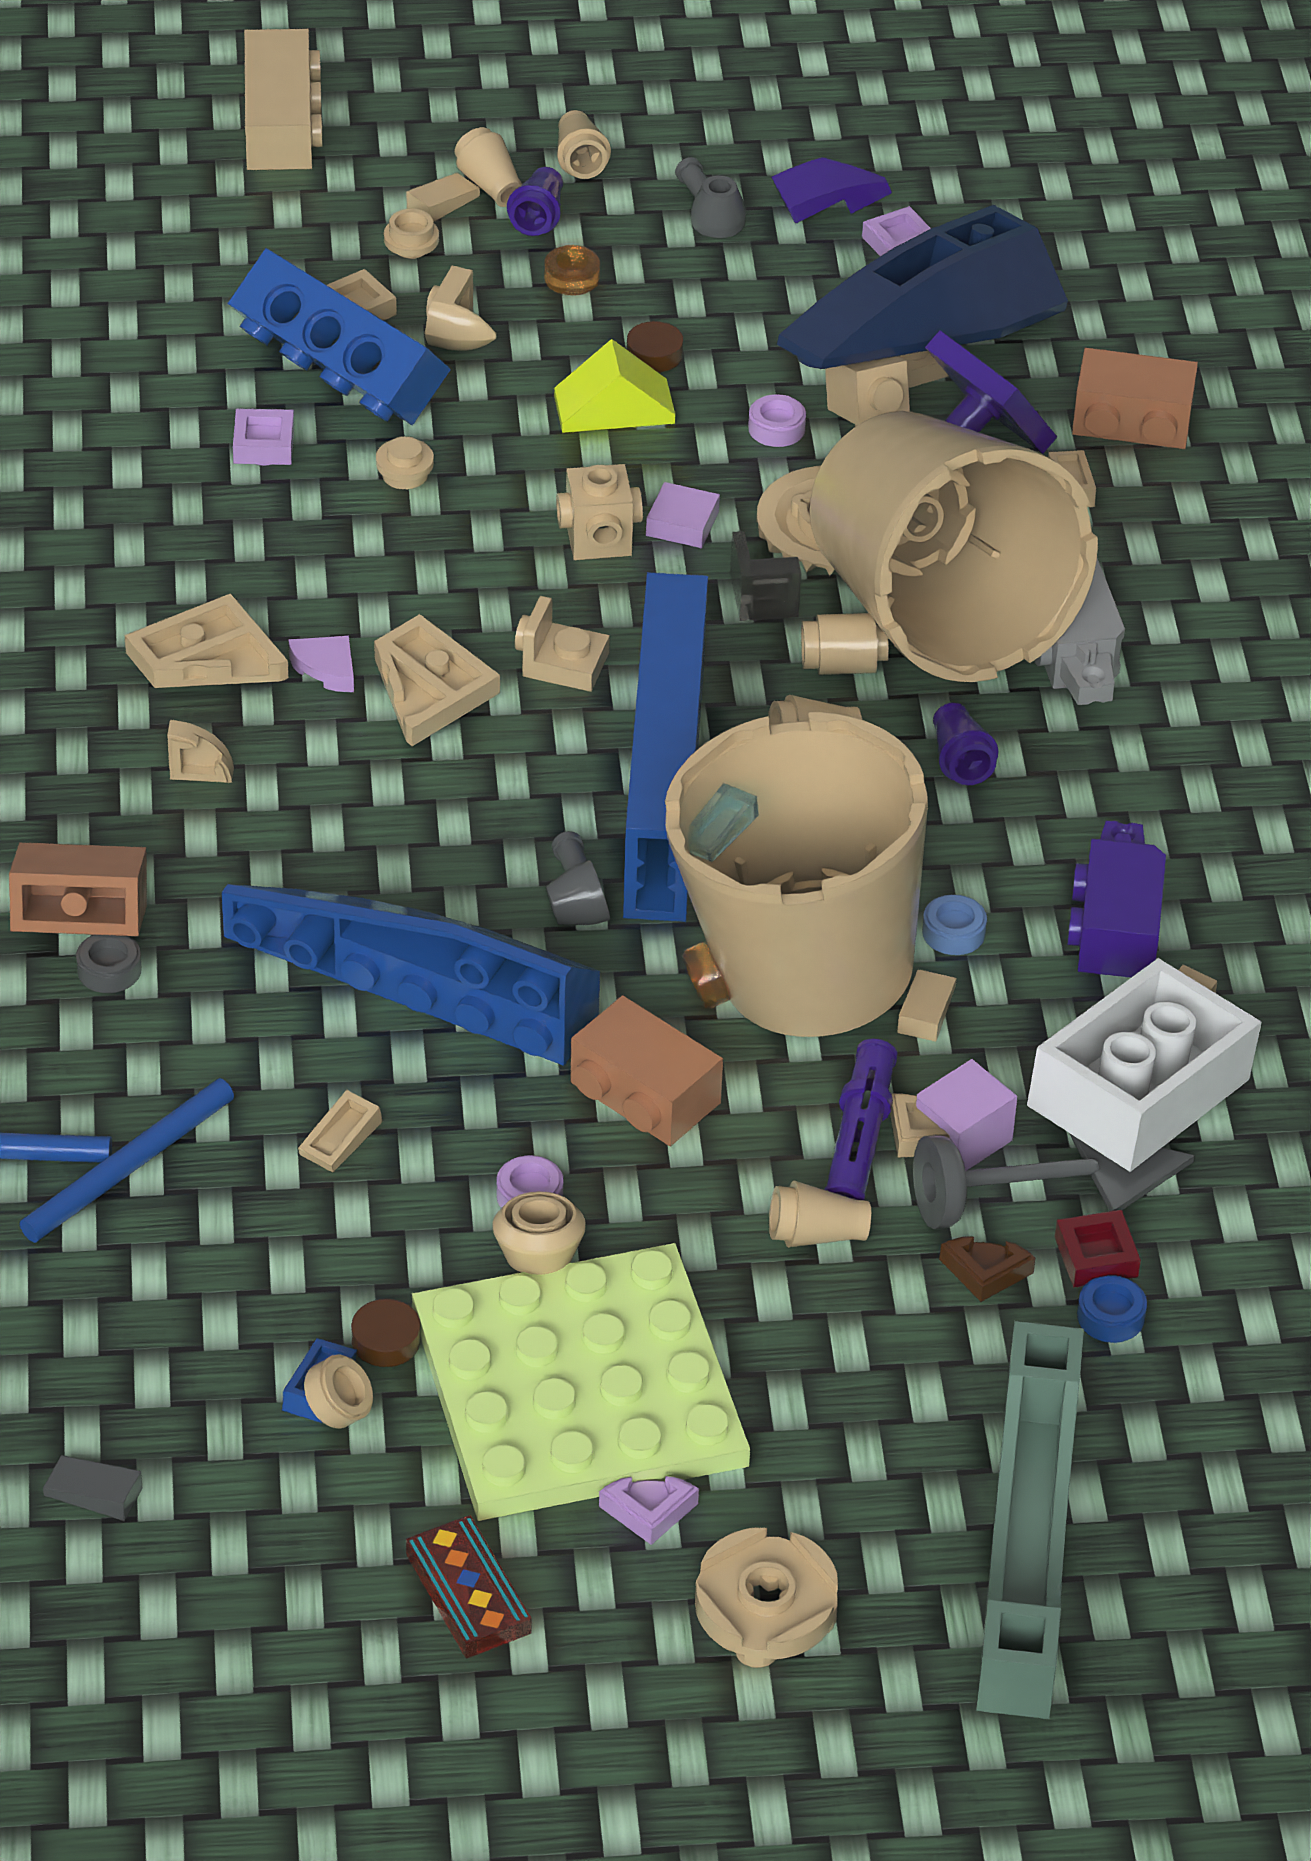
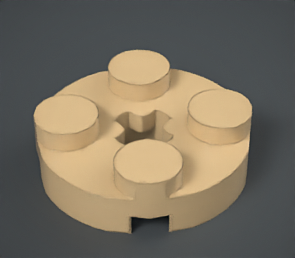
(762, 1629)

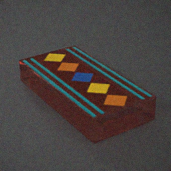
(468, 1586)

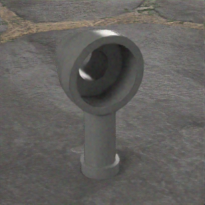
(717, 205)
(576, 893)

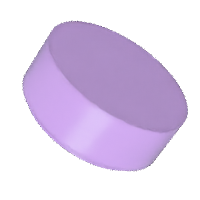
(777, 420)
(528, 1175)

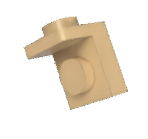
(559, 651)

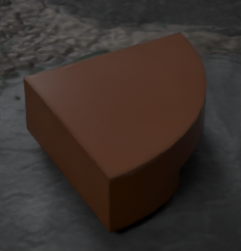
(986, 1266)

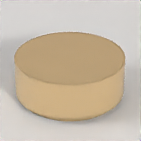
(338, 1391)

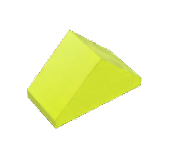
(612, 393)

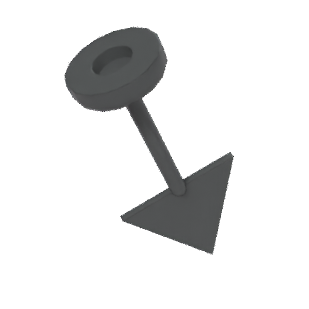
(943, 1182)

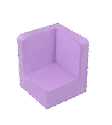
(972, 1110)

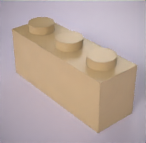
(281, 99)

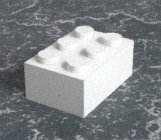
(1143, 1064)

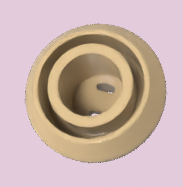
(539, 1232)

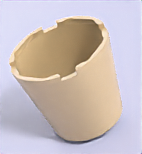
(955, 542)
(824, 886)

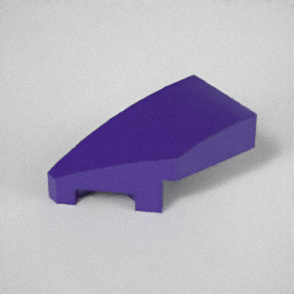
(825, 182)

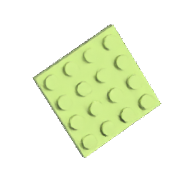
(578, 1381)

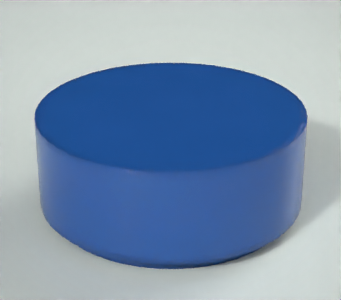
(1112, 1308)

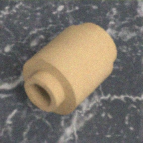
(843, 644)

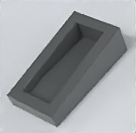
(94, 1486)

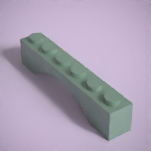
(1030, 1522)

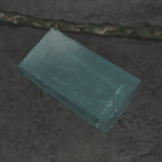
(721, 821)

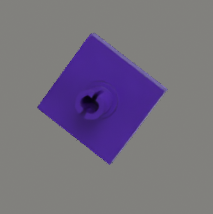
(988, 395)

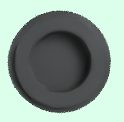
(108, 963)

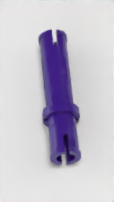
(871, 1073)

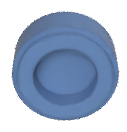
(954, 924)

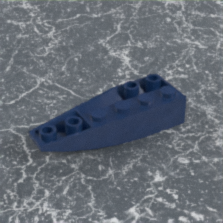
(963, 277)

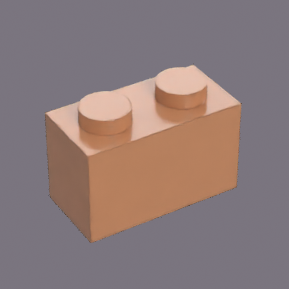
(1134, 398)
(78, 889)
(646, 1070)

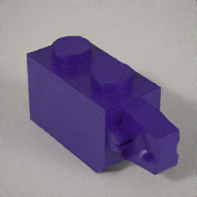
(1120, 900)

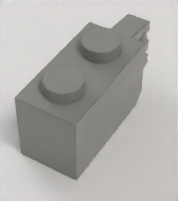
(1090, 648)

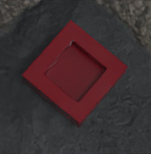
(1097, 1247)

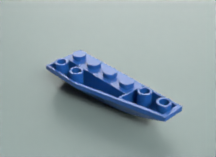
(423, 963)

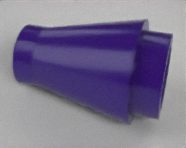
(536, 203)
(964, 747)

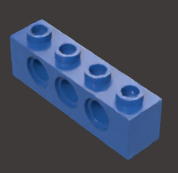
(406, 370)

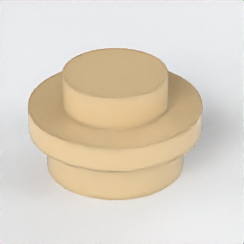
(411, 233)
(404, 462)

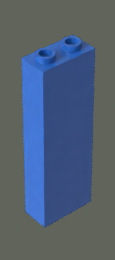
(663, 739)

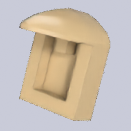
(451, 314)

